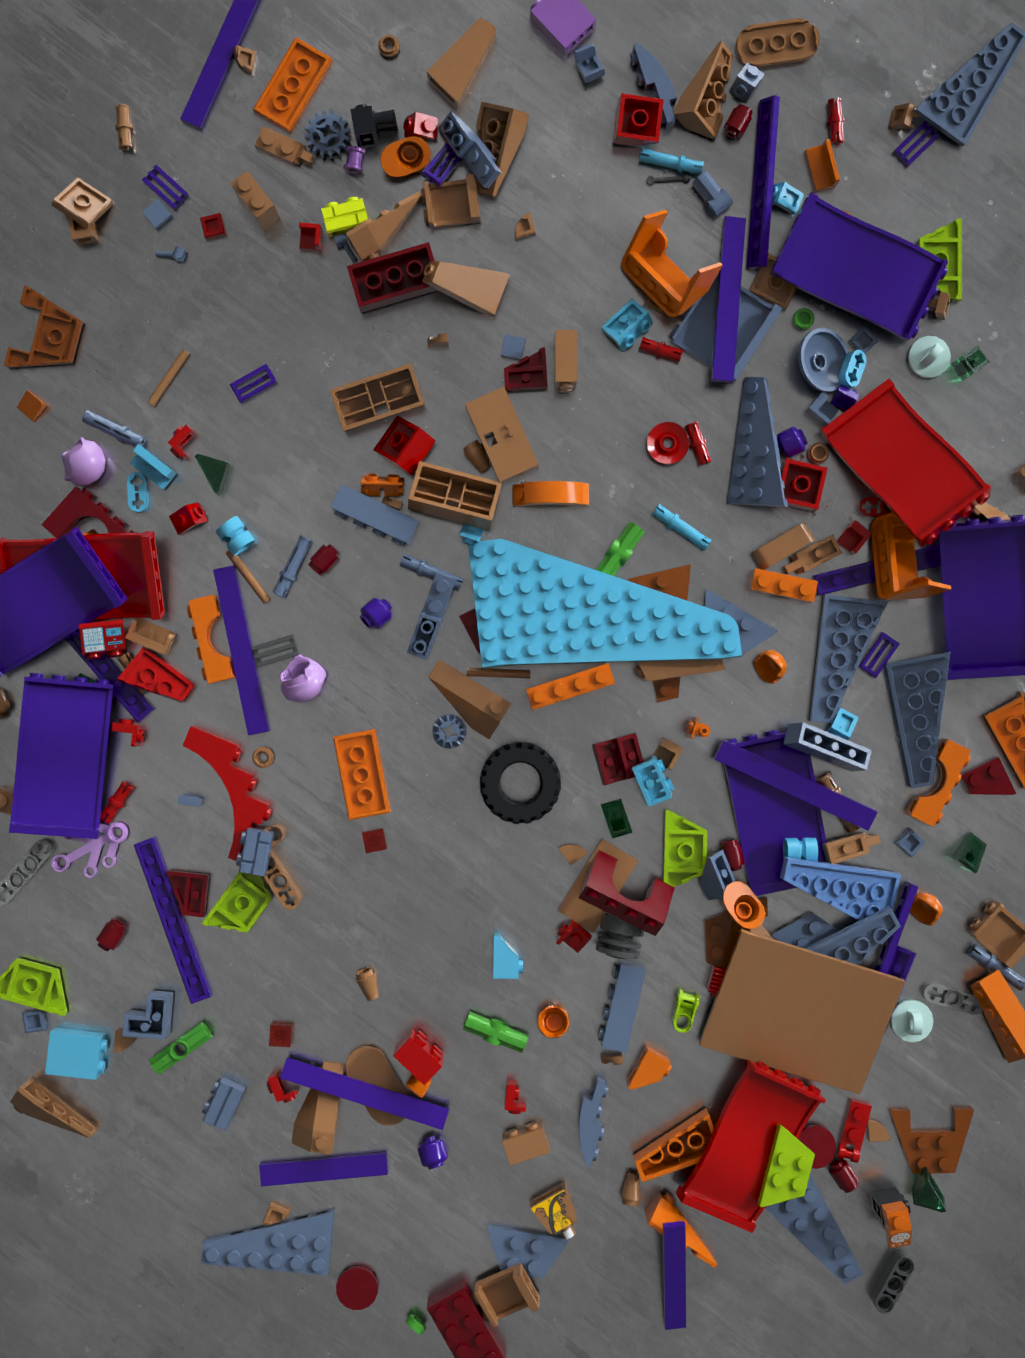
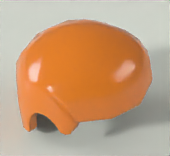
(770, 666)
(926, 908)
(553, 1022)

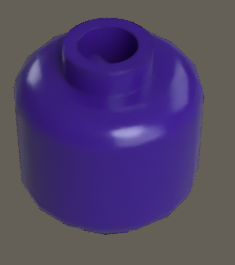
(791, 442)
(375, 613)
(432, 1153)

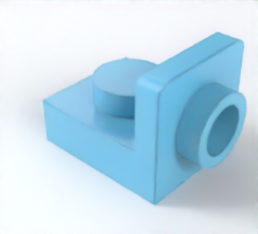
(786, 197)
(470, 534)
(843, 724)

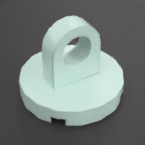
(929, 357)
(912, 1020)

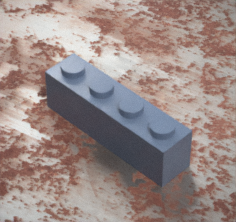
(375, 515)
(827, 747)
(622, 1006)

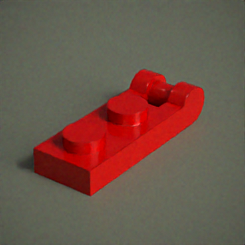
(853, 1130)

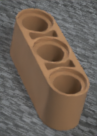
(783, 546)

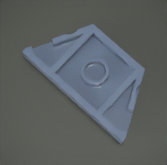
(751, 630)
(804, 931)
(533, 1249)

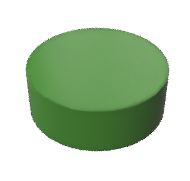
(803, 319)
(416, 1324)

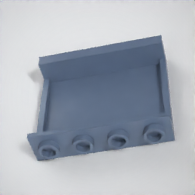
(698, 328)

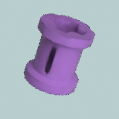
(354, 159)

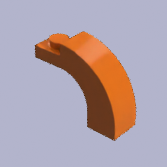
(551, 493)

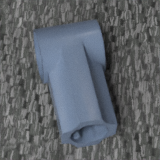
(715, 198)

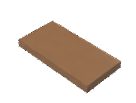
(585, 913)

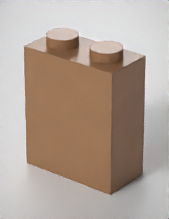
(255, 200)
(565, 360)

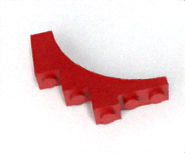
(221, 755)

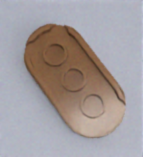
(777, 43)
(373, 1067)

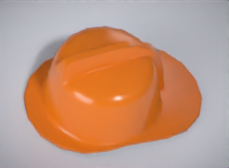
(405, 156)
(743, 905)

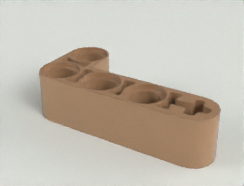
(279, 870)

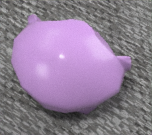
(83, 462)
(302, 679)

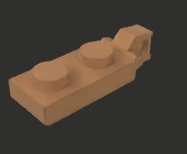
(283, 147)
(813, 555)
(849, 847)

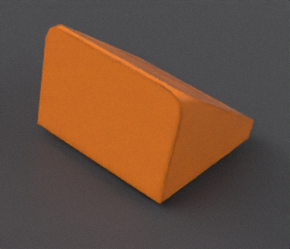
(31, 405)
(416, 1086)

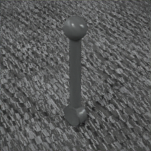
(650, 179)

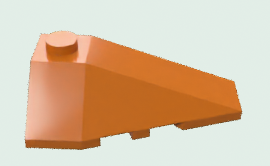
(664, 1210)

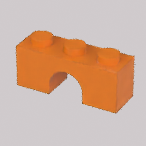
(782, 585)

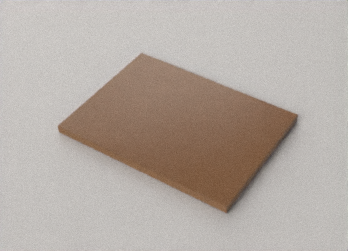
(801, 1011)

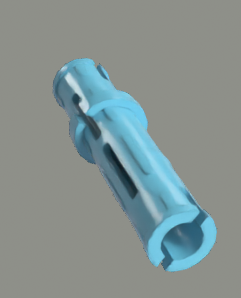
(671, 161)
(674, 522)

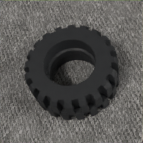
(549, 782)

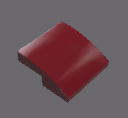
(617, 758)

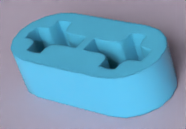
(850, 367)
(132, 492)

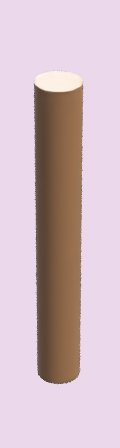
(168, 377)
(248, 577)
(506, 673)

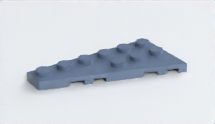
(859, 939)

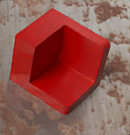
(310, 237)
(854, 537)

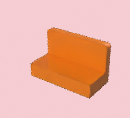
(822, 166)

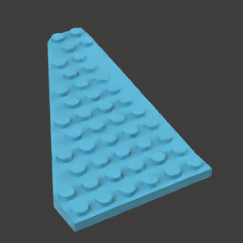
(562, 612)

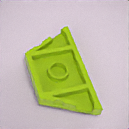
(947, 244)
(683, 849)
(240, 903)
(33, 986)
(786, 1169)

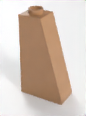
(462, 61)
(469, 285)
(676, 668)

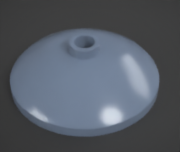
(822, 358)

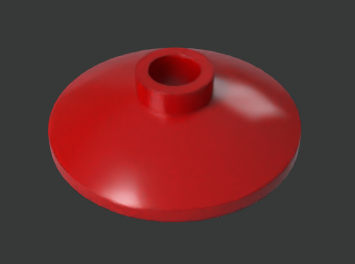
(676, 435)

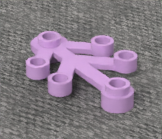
(94, 846)

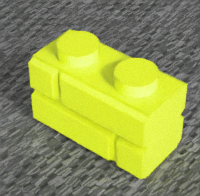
(344, 216)

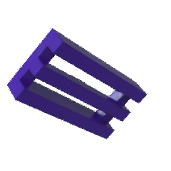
(928, 131)
(152, 175)
(434, 177)
(272, 382)
(874, 674)

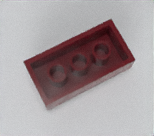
(391, 277)
(464, 1324)

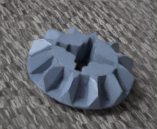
(458, 727)

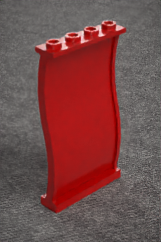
(906, 463)
(127, 556)
(736, 1157)

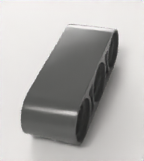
(892, 1292)

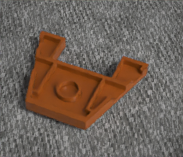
(54, 336)
(721, 936)
(932, 1148)

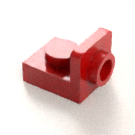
(573, 936)
(512, 1094)

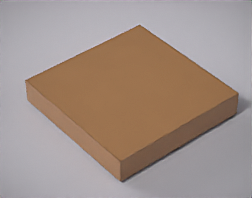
(82, 203)
(771, 288)

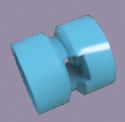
(235, 536)
(804, 849)

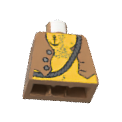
(556, 1211)

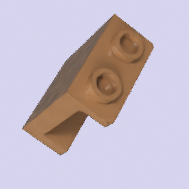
(452, 203)
(1000, 934)
(506, 1294)

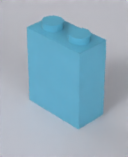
(76, 1053)

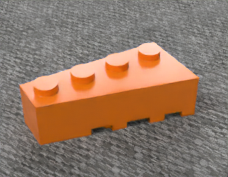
(1002, 1013)
(675, 1149)

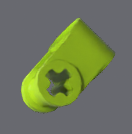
(685, 1009)

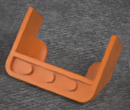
(658, 274)
(896, 562)

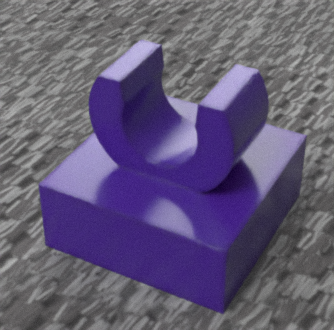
(844, 398)

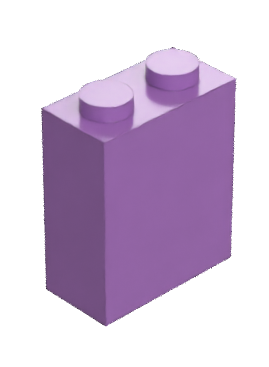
(562, 22)

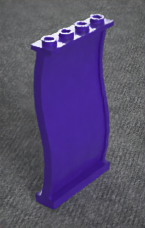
(859, 267)
(51, 595)
(986, 597)
(61, 757)
(770, 815)

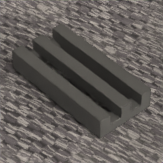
(257, 655)

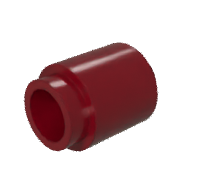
(738, 121)
(323, 559)
(733, 854)
(111, 935)
(843, 1175)

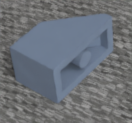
(716, 876)

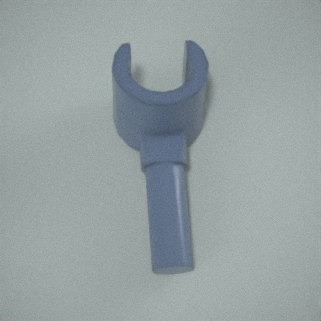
(341, 240)
(178, 254)

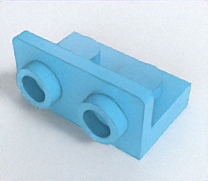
(628, 324)
(152, 467)
(653, 781)

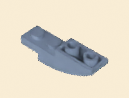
(654, 78)
(470, 148)
(432, 615)
(589, 1127)

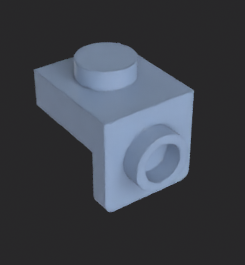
(588, 63)
(746, 82)

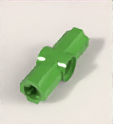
(621, 549)
(495, 1032)
(170, 1054)

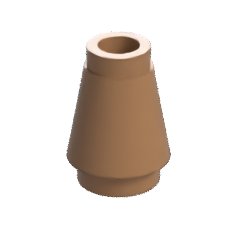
(476, 454)
(367, 982)
(631, 1190)

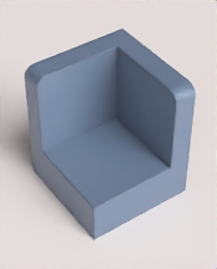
(822, 409)

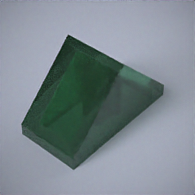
(970, 363)
(215, 472)
(616, 818)
(970, 853)
(927, 1192)

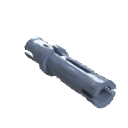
(92, 418)
(291, 568)
(425, 569)
(990, 962)

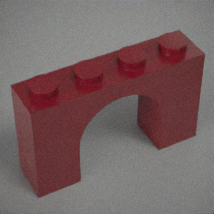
(77, 507)
(601, 893)

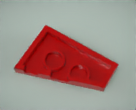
(156, 676)

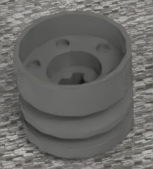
(619, 938)

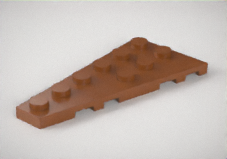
(674, 583)

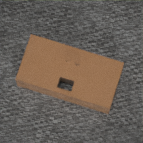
(357, 399)
(496, 416)
(454, 495)

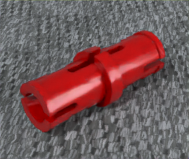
(835, 120)
(661, 349)
(698, 443)
(116, 801)

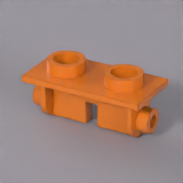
(391, 484)
(694, 728)

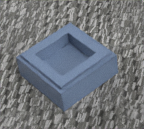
(157, 214)
(863, 340)
(513, 347)
(190, 800)
(910, 842)
(34, 1020)

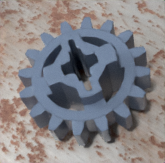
(335, 137)

